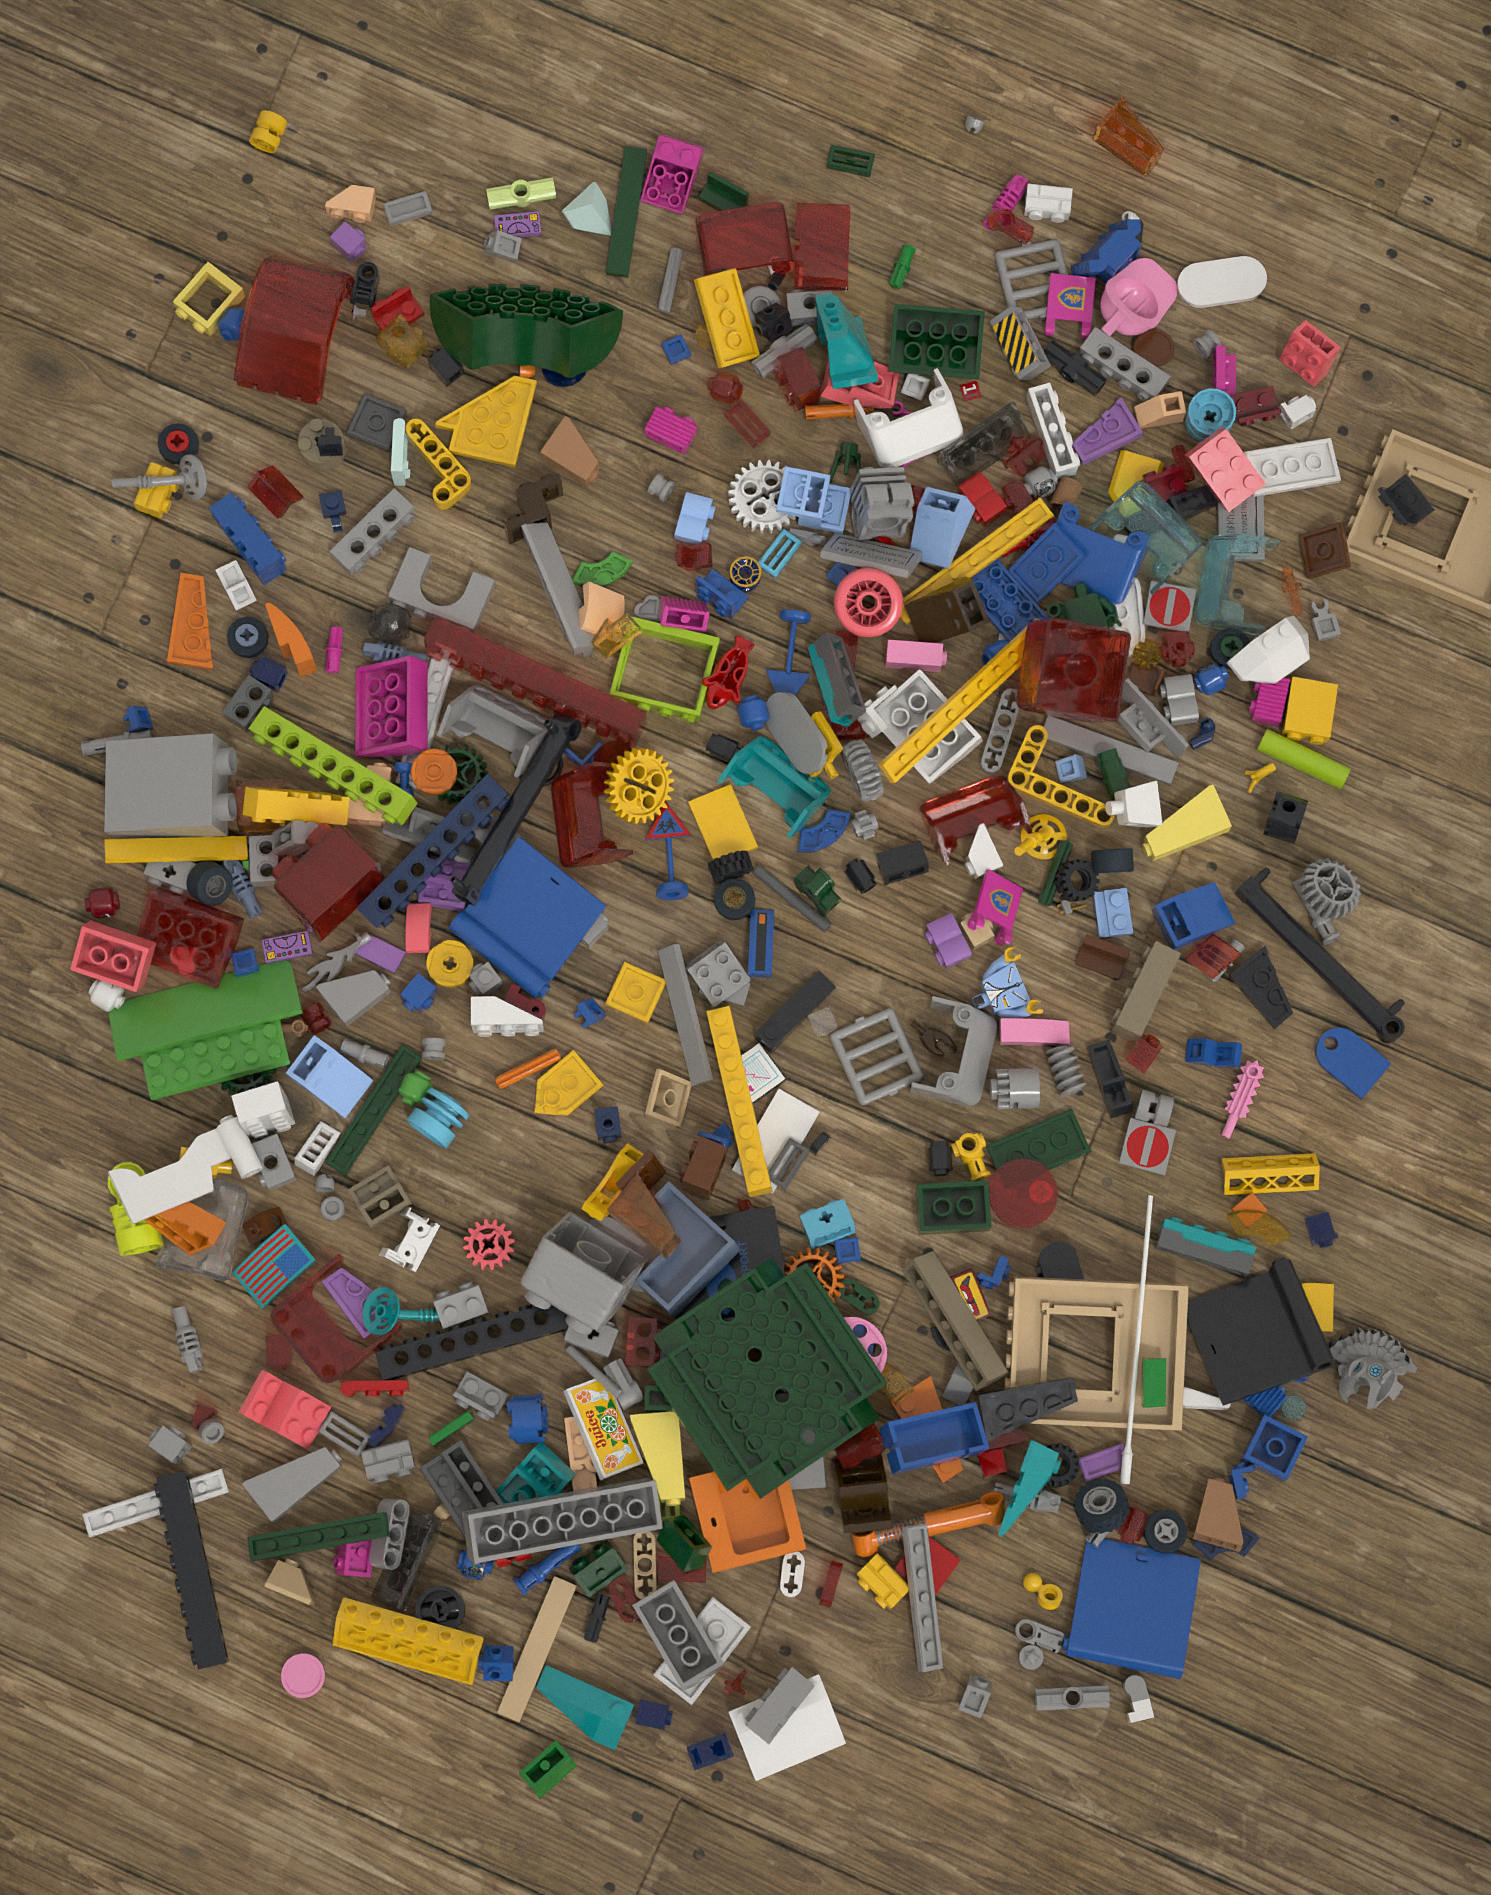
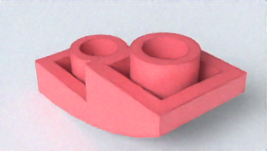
(418, 928)

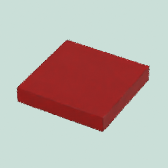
(942, 1564)

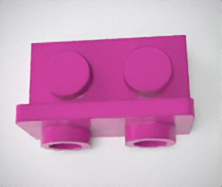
(1224, 370)
(353, 1560)

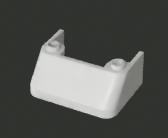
(915, 433)

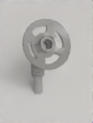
(184, 478)

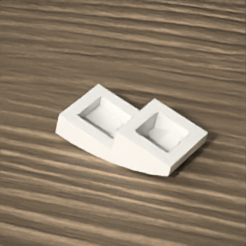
(236, 585)

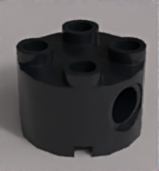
(1285, 817)
(441, 1606)

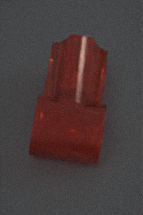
(1011, 226)

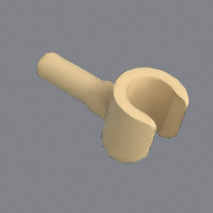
(441, 1512)

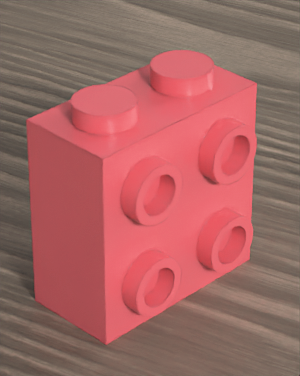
(1309, 353)

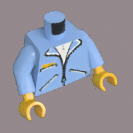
(1005, 990)

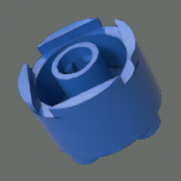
(528, 1419)

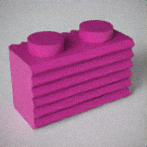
(671, 429)
(683, 614)
(1269, 702)

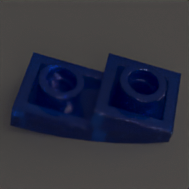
(392, 1418)

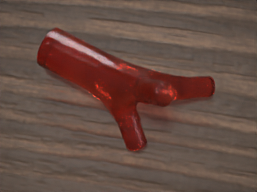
(734, 1685)

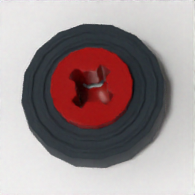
(173, 433)

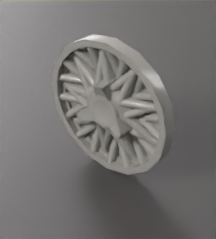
(757, 299)

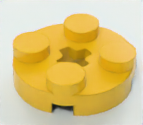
(443, 952)

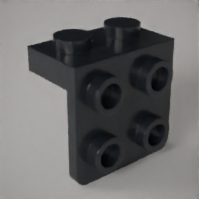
(1406, 501)

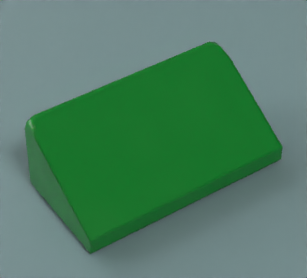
(1153, 1382)

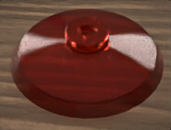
(609, 751)

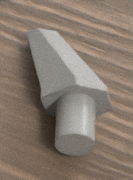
(807, 537)

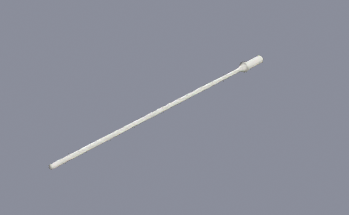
(1127, 1453)

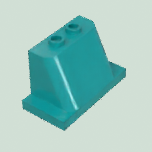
(846, 341)

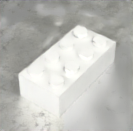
(263, 1110)

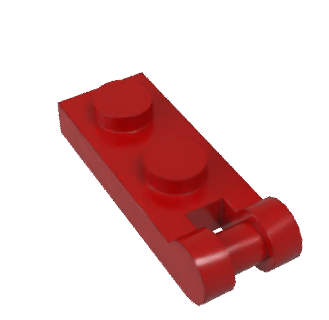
(373, 1388)

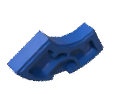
(824, 833)

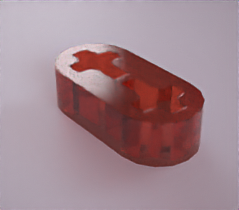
(830, 1584)
(618, 1602)

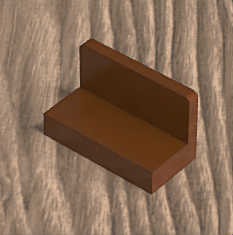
(1102, 957)

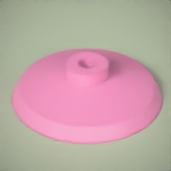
(302, 1675)

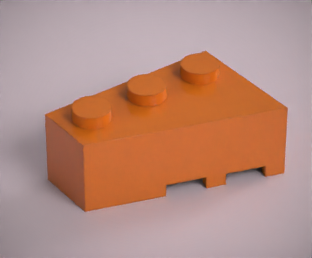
(188, 1227)

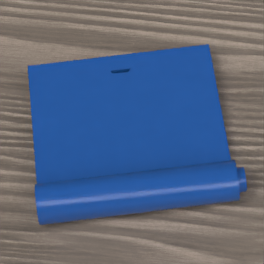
(528, 920)
(1133, 1609)

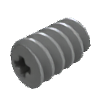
(1066, 1070)

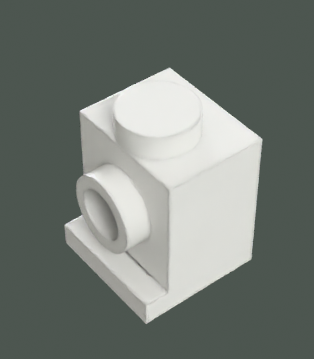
(1297, 411)

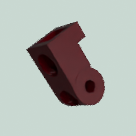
(533, 1007)

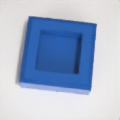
(676, 349)
(245, 962)
(847, 1250)

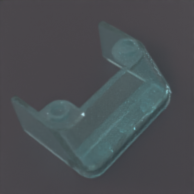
(1170, 535)
(1212, 601)

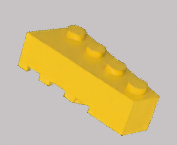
(295, 805)

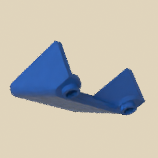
(1109, 564)

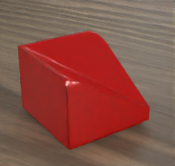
(992, 1462)

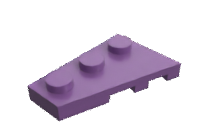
(1109, 433)
(351, 1296)

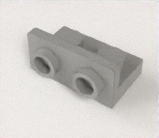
(480, 1396)

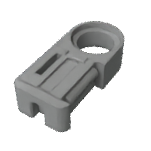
(1042, 1635)

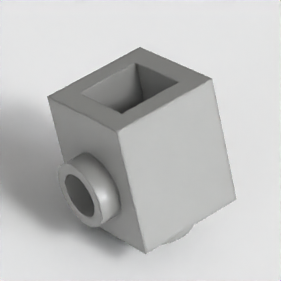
(484, 980)

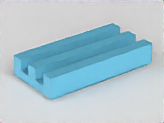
(791, 538)

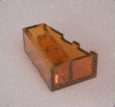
(643, 1217)

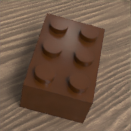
(704, 1167)

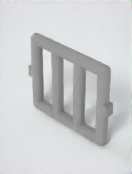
(1005, 276)
(855, 1078)

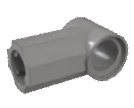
(620, 1376)

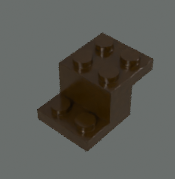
(532, 504)
(863, 1496)

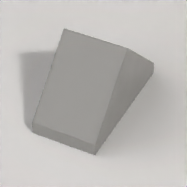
(958, 1387)

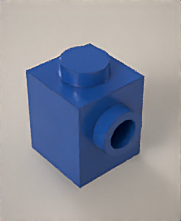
(418, 994)

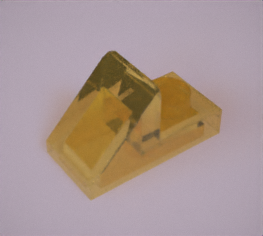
(615, 634)

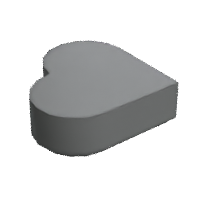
(648, 609)

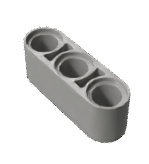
(387, 1551)

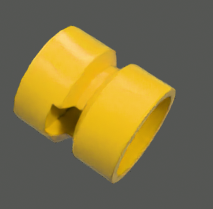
(267, 133)

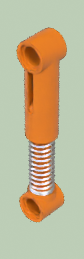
(987, 1510)

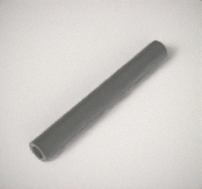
(790, 897)

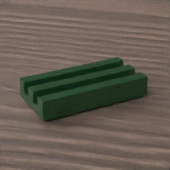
(850, 161)

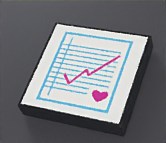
(761, 1072)

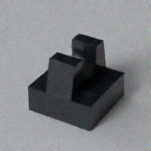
(330, 443)

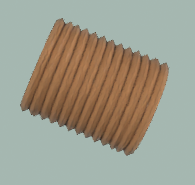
(1066, 490)

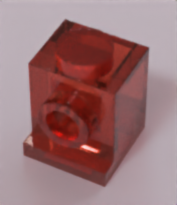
(1016, 497)

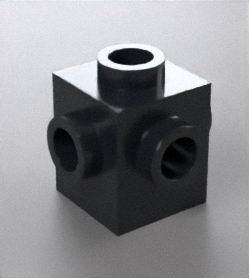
(773, 322)

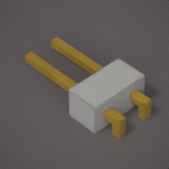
(1066, 908)

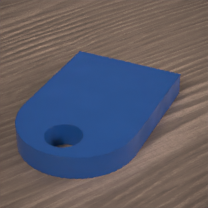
(1352, 1062)

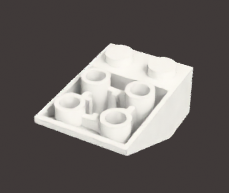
(497, 1016)

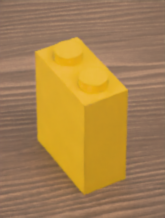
(1309, 710)

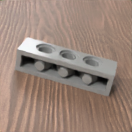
(1121, 355)
(392, 504)

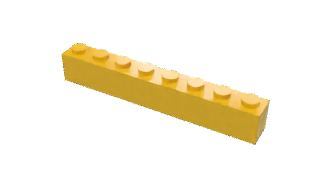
(739, 1101)

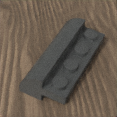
(459, 1483)

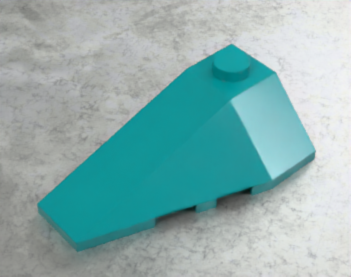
(590, 1708)

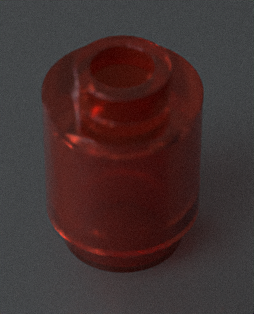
(1134, 1526)

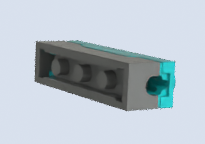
(836, 679)
(1205, 1247)

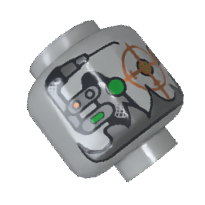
(1040, 482)

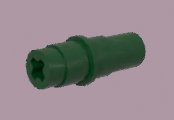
(1112, 772)

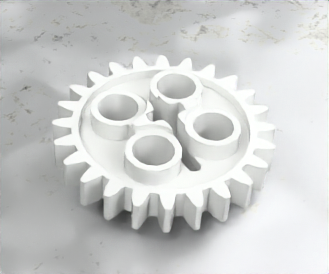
(755, 479)

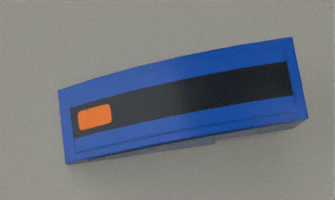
(761, 943)

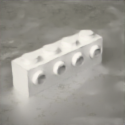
(1051, 429)

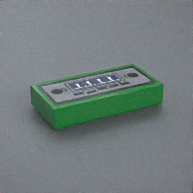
(451, 1428)

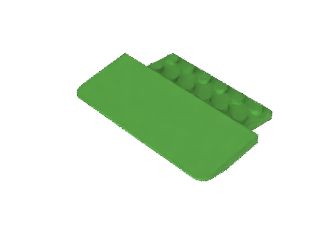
(208, 1034)

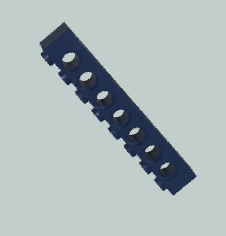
(371, 906)

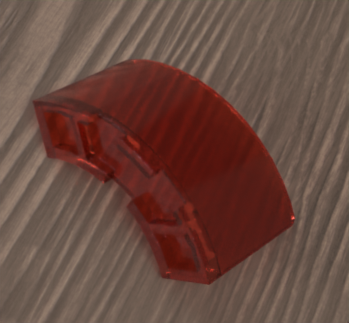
(823, 247)

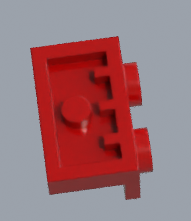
(401, 303)

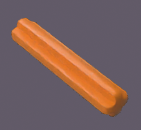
(527, 1069)

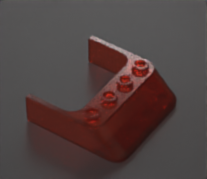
(316, 1335)

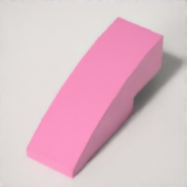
(1034, 1032)

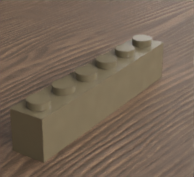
(954, 1321)

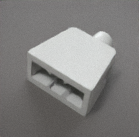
(1137, 806)

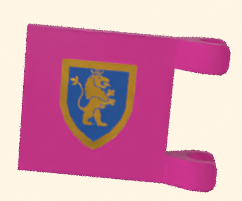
(1070, 300)
(998, 904)

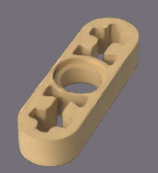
(638, 1547)

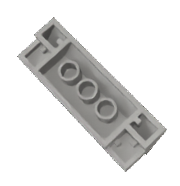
(558, 585)

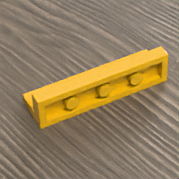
(1271, 1169)

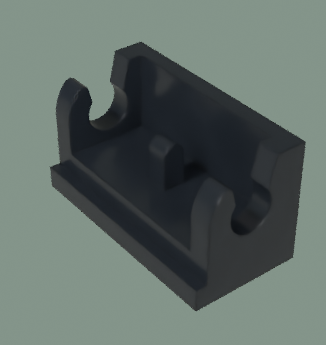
(902, 862)

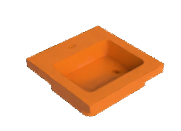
(745, 1526)

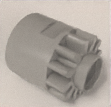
(1016, 1088)

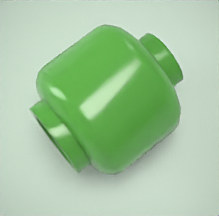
(414, 1088)

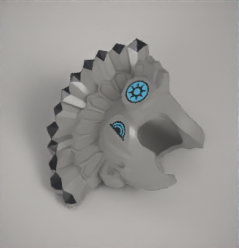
(1373, 1361)

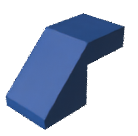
(1212, 1053)

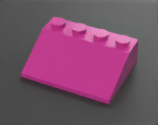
(391, 708)

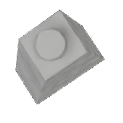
(354, 994)

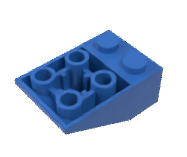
(1192, 916)

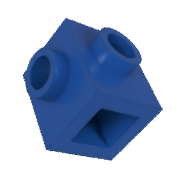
(497, 1663)

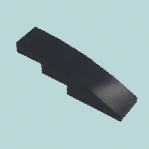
(1191, 503)

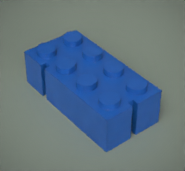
(934, 1438)

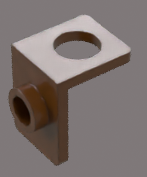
(1145, 679)
(262, 1225)

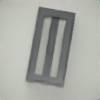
(777, 1181)

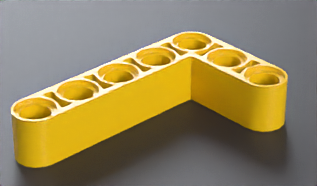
(1052, 787)

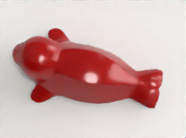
(728, 675)

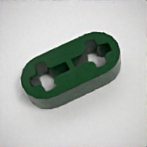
(862, 1292)

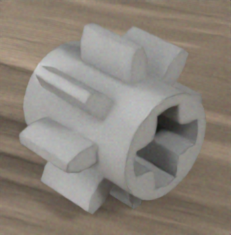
(864, 824)

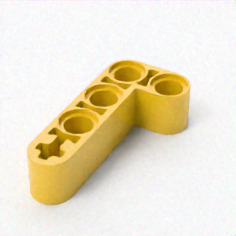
(434, 460)

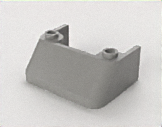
(497, 720)
(968, 1084)

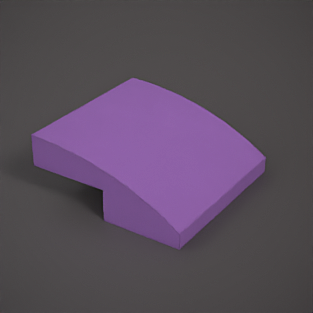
(439, 889)

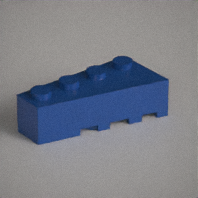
(248, 538)

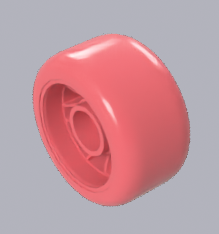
(868, 620)

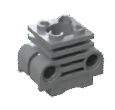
(881, 503)

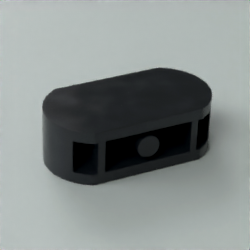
(1058, 1261)

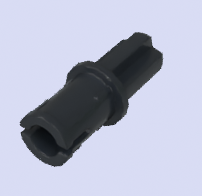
(596, 1618)

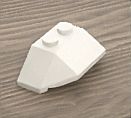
(1273, 653)

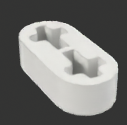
(798, 1575)

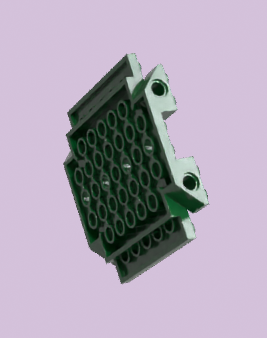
(732, 1401)

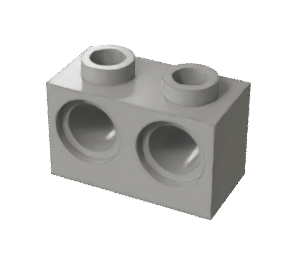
(260, 861)

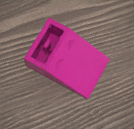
(672, 173)

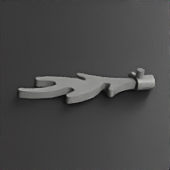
(335, 965)

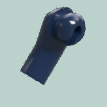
(1205, 735)

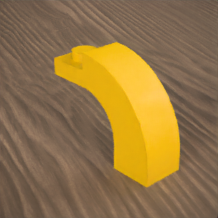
(607, 1190)

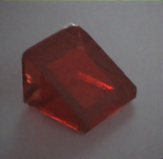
(201, 1414)

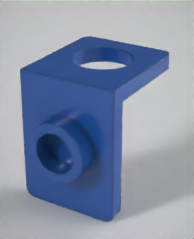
(577, 761)

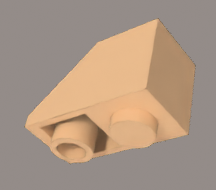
(352, 203)
(1161, 410)

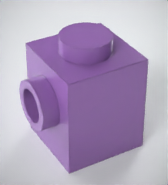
(349, 242)

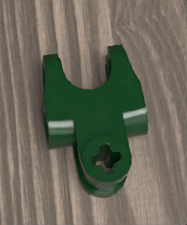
(818, 888)

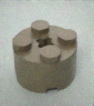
(309, 445)

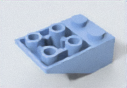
(940, 526)
(329, 1077)

